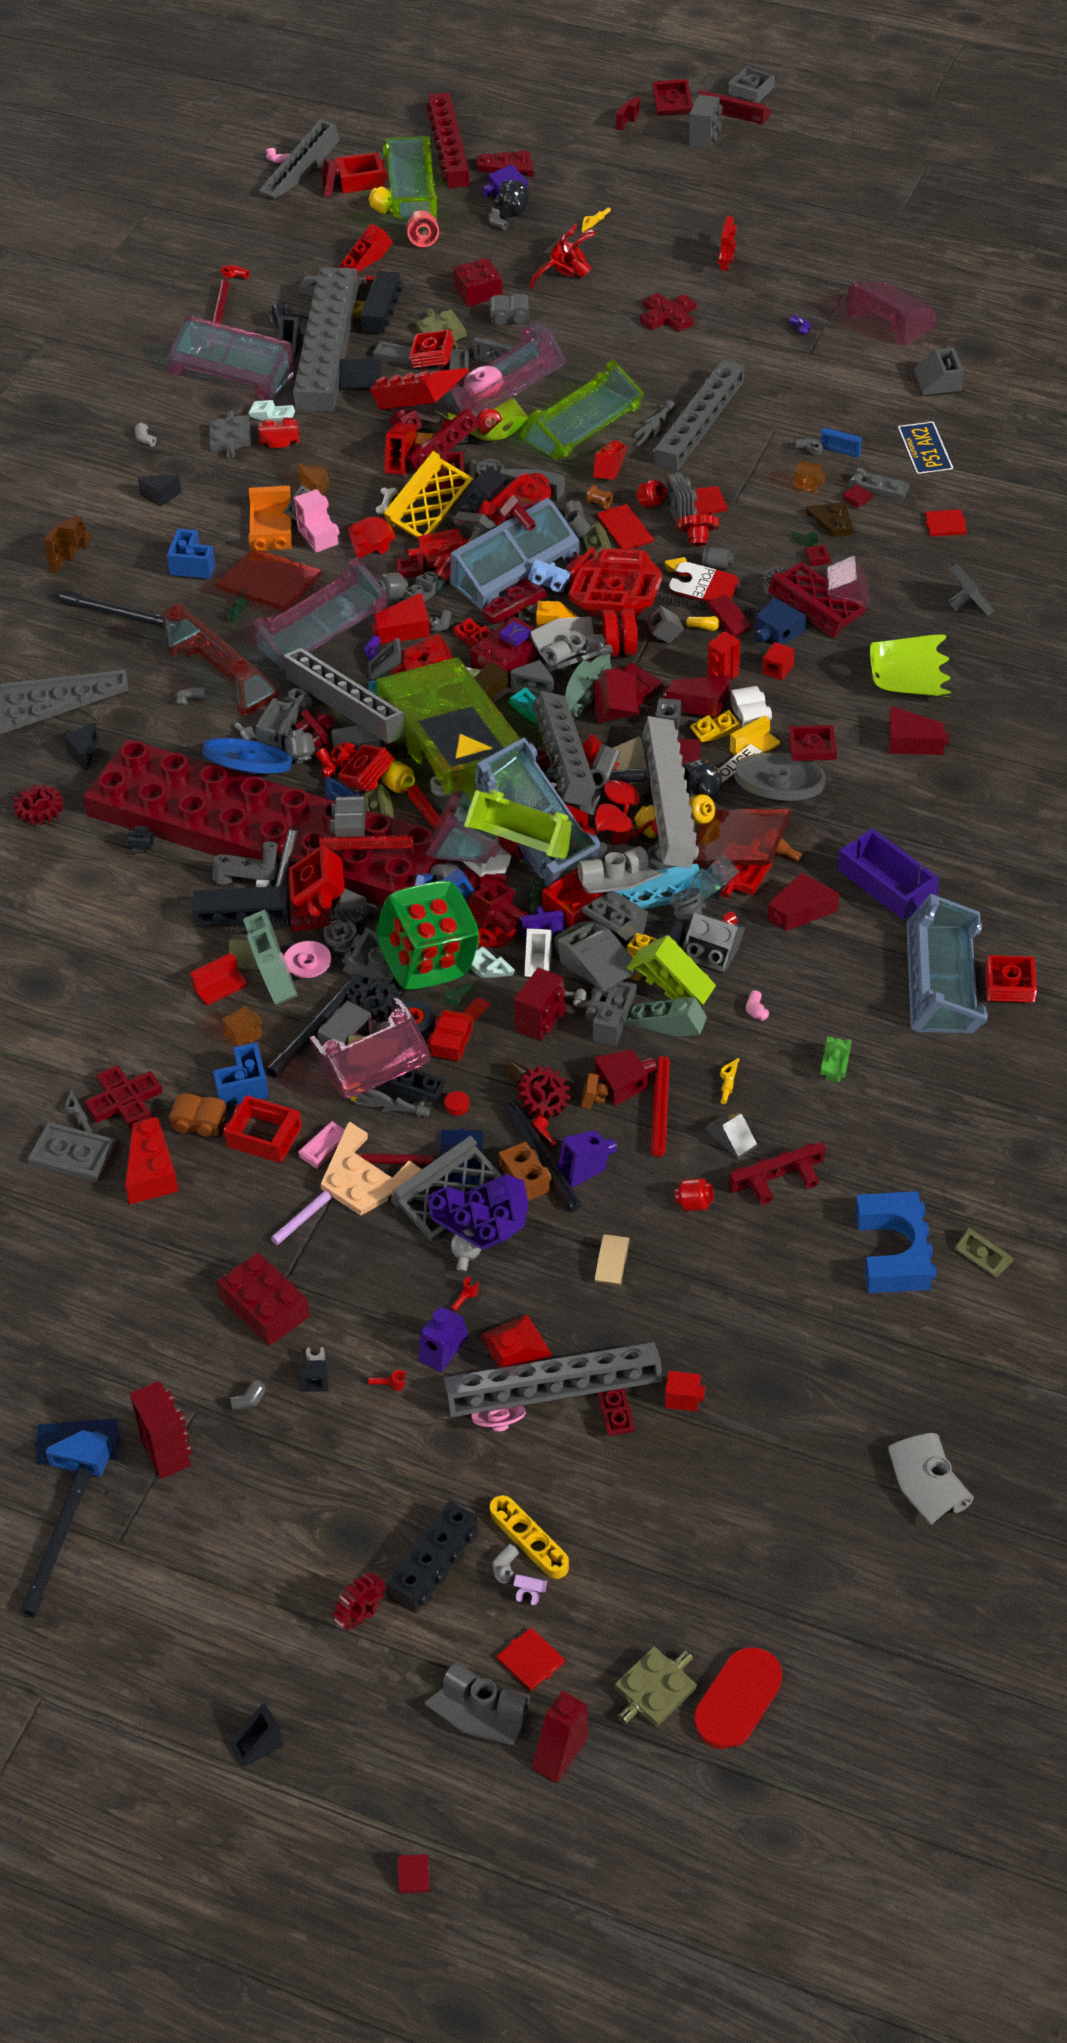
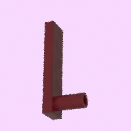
(516, 508)

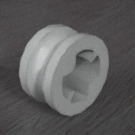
(436, 789)

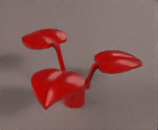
(577, 264)
(610, 817)

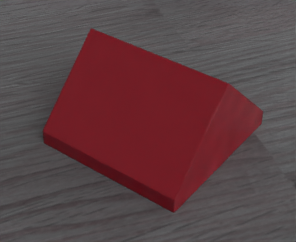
(615, 695)

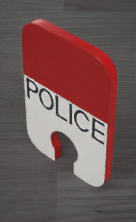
(705, 583)

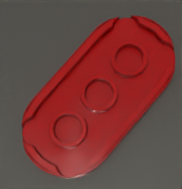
(530, 486)
(738, 1698)

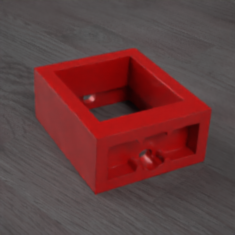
(363, 180)
(287, 1118)

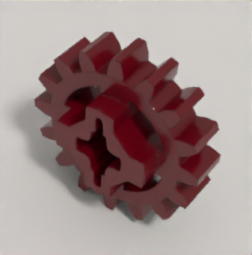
(38, 804)
(549, 1086)
(359, 1601)

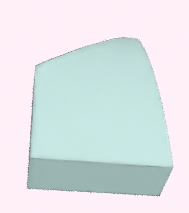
(488, 966)

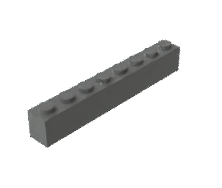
(344, 695)

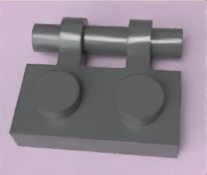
(618, 996)

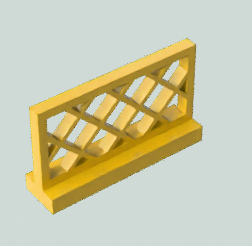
(413, 490)

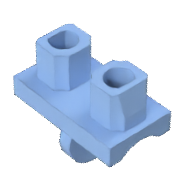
(549, 575)

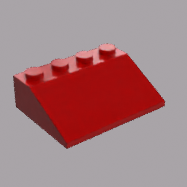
(414, 388)

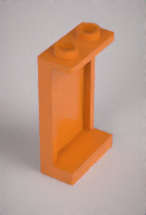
(268, 524)

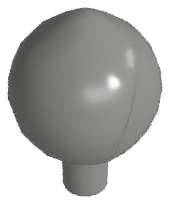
(464, 1250)

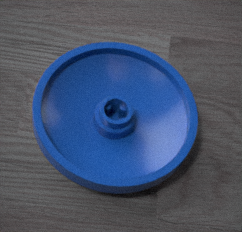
(247, 756)

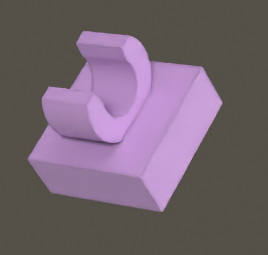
(531, 1585)

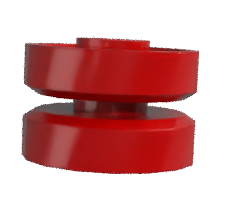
(622, 632)

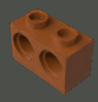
(525, 1165)

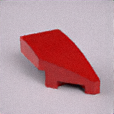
(495, 936)

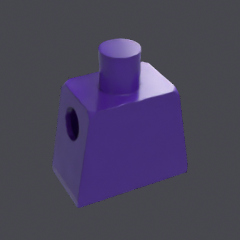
(496, 178)
(584, 1156)
(442, 1339)

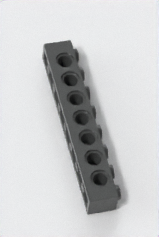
(699, 415)
(564, 748)
(553, 1379)

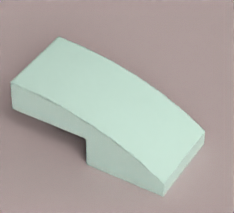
(267, 410)

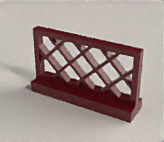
(796, 596)

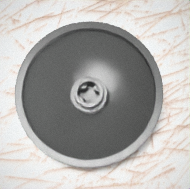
(780, 777)

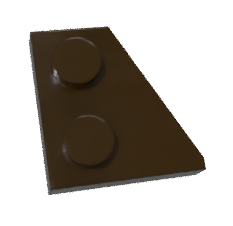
(832, 518)

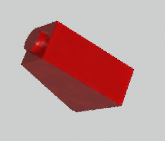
(398, 447)
(403, 621)

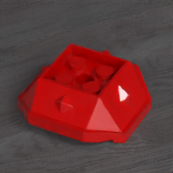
(616, 582)

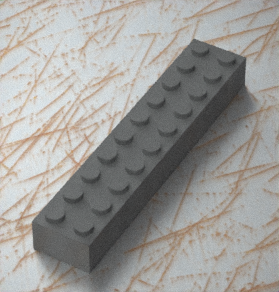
(326, 339)

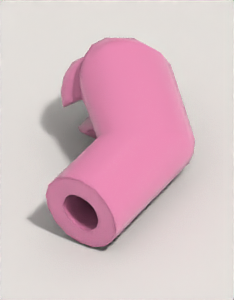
(276, 158)
(755, 1008)

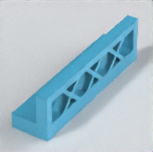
(672, 880)

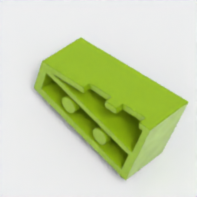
(672, 970)

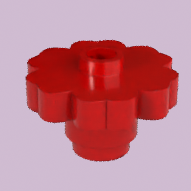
(698, 527)

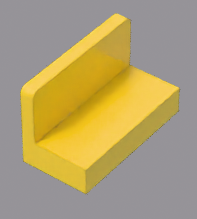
(755, 733)

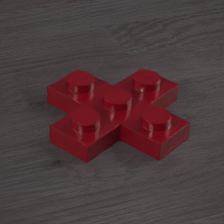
(668, 312)
(123, 1096)

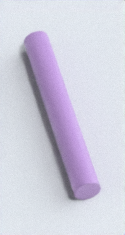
(301, 1217)

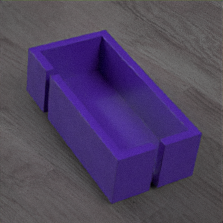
(887, 873)

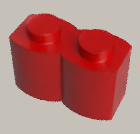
(450, 1035)

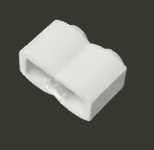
(749, 705)

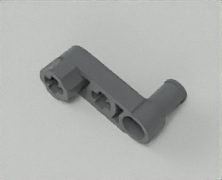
(228, 866)

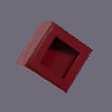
(413, 1873)

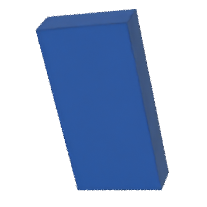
(841, 442)

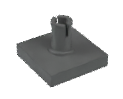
(475, 523)
(969, 592)

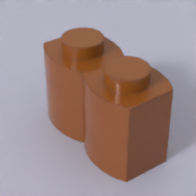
(198, 1114)

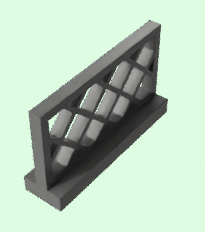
(432, 1175)

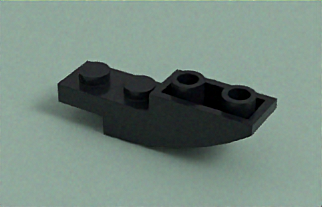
(413, 1087)

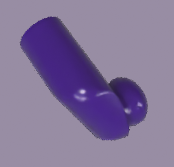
(803, 324)
(371, 647)

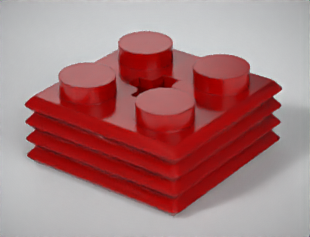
(431, 349)
(366, 768)
(1011, 978)

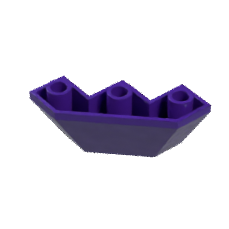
(490, 1210)

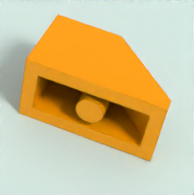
(551, 610)

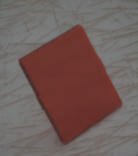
(268, 579)
(742, 836)

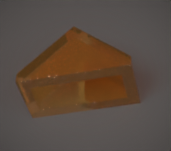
(314, 477)

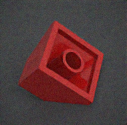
(515, 1343)

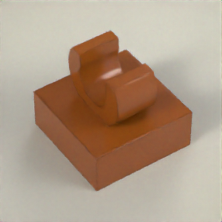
(593, 1092)

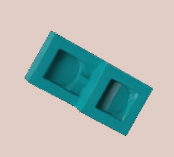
(523, 704)

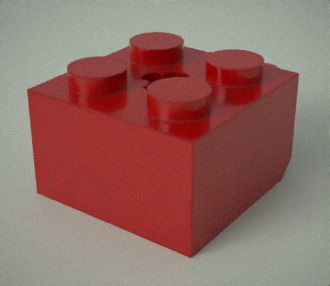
(423, 654)
(316, 880)

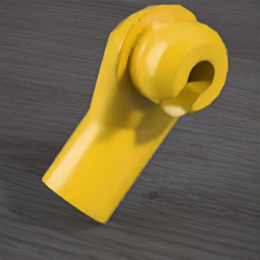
(707, 623)

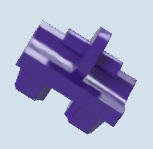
(548, 920)

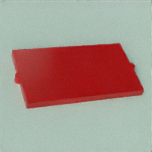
(625, 527)

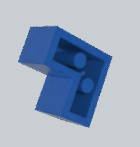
(188, 557)
(244, 1078)

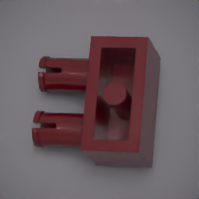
(494, 906)

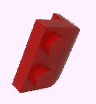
(278, 433)
(371, 535)

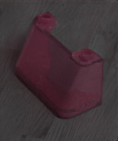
(907, 315)

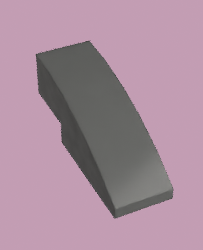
(556, 481)

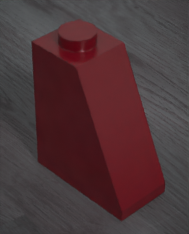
(700, 695)
(915, 734)
(802, 903)
(561, 1736)

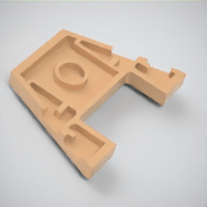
(356, 1180)

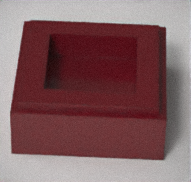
(857, 496)
(817, 555)

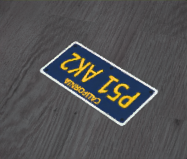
(925, 447)

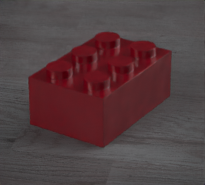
(503, 653)
(263, 1298)
(161, 1428)

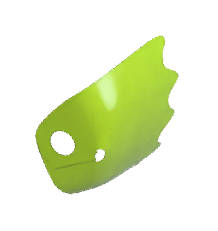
(512, 419)
(909, 665)

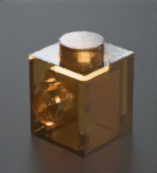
(808, 476)
(242, 1026)

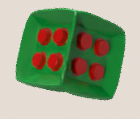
(427, 934)

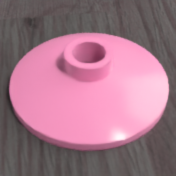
(482, 378)
(307, 959)
(499, 1418)

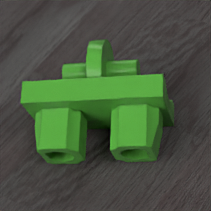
(835, 1059)

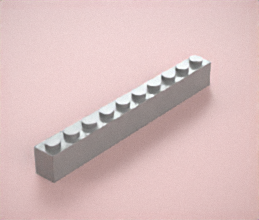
(669, 793)

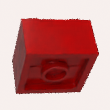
(569, 896)

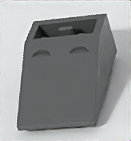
(595, 955)

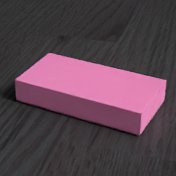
(322, 1146)

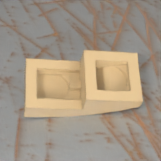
(612, 1260)

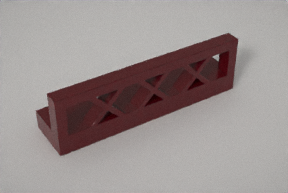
(741, 109)

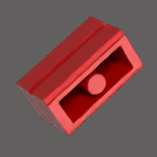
(723, 656)

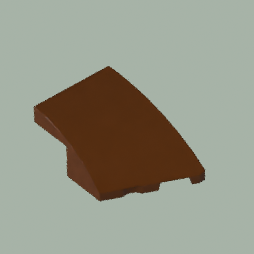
(64, 541)

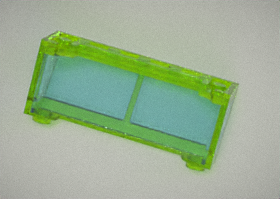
(410, 176)
(582, 412)

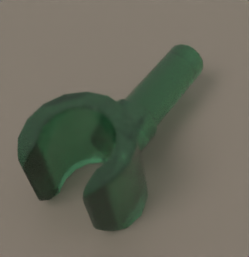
(809, 540)
(454, 997)

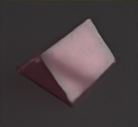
(847, 581)

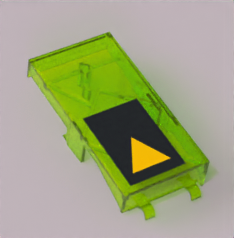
(448, 720)

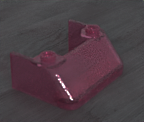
(374, 1057)

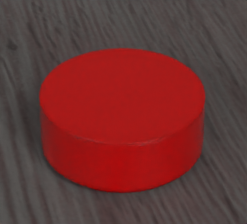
(457, 1103)

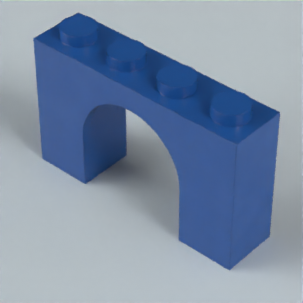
(903, 1214)

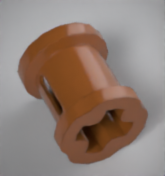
(599, 497)

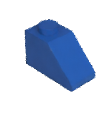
(81, 1450)

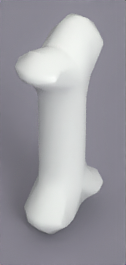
(388, 495)

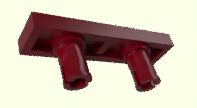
(445, 439)
(786, 1163)

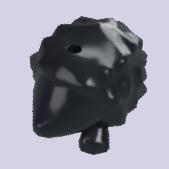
(512, 198)
(702, 778)

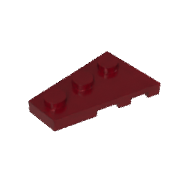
(493, 162)
(514, 600)

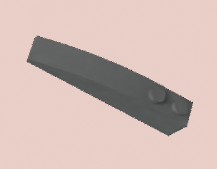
(302, 159)

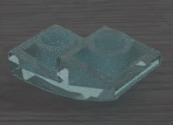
(713, 878)

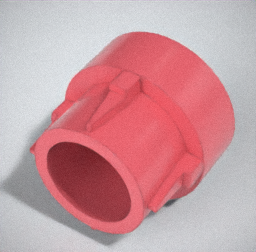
(422, 238)

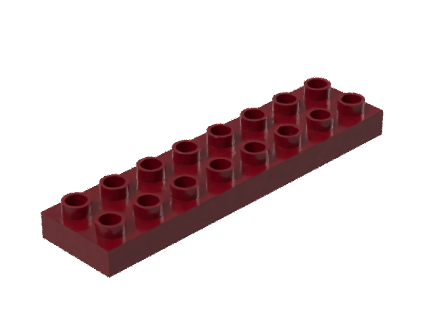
(237, 813)

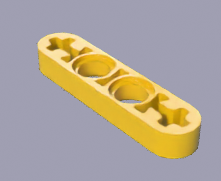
(526, 1538)

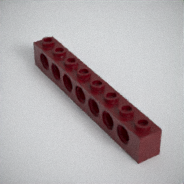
(447, 140)

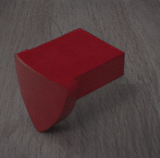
(411, 566)

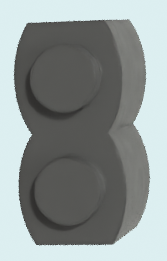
(509, 309)
(349, 817)

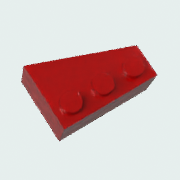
(149, 1163)

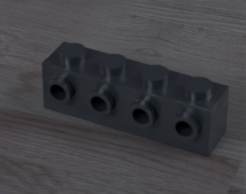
(381, 302)
(240, 903)
(433, 1557)

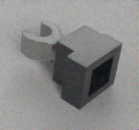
(315, 1375)

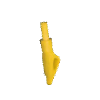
(590, 221)
(728, 1078)

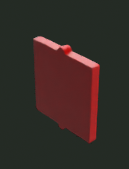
(709, 501)
(945, 522)
(530, 1659)

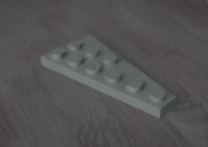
(43, 698)

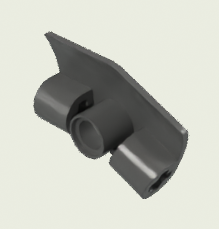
(492, 1718)

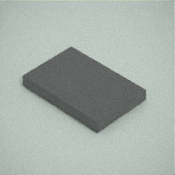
(72, 1152)

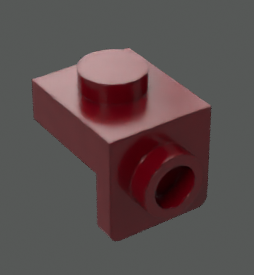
(405, 416)

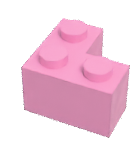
(314, 521)

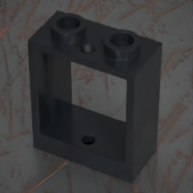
(480, 490)

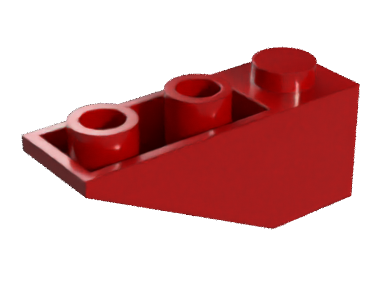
(368, 249)
(609, 460)

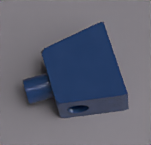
(779, 623)

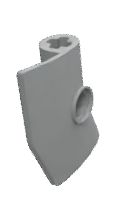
(566, 639)
(617, 872)
(915, 1467)

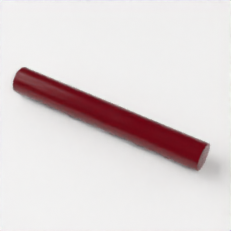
(397, 1158)

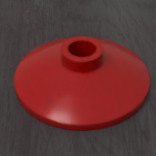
(561, 254)

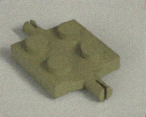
(442, 321)
(655, 1687)

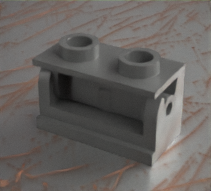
(277, 723)

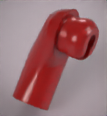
(234, 271)
(327, 762)

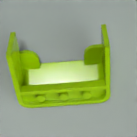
(520, 823)

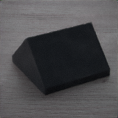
(359, 373)

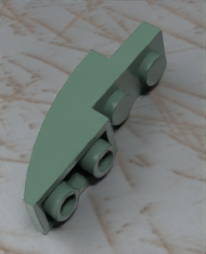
(580, 686)
(269, 957)

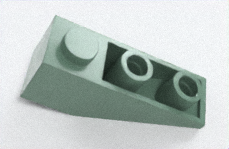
(672, 1017)

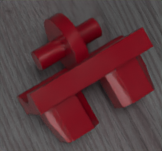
(319, 727)

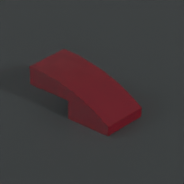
(628, 112)
(731, 617)

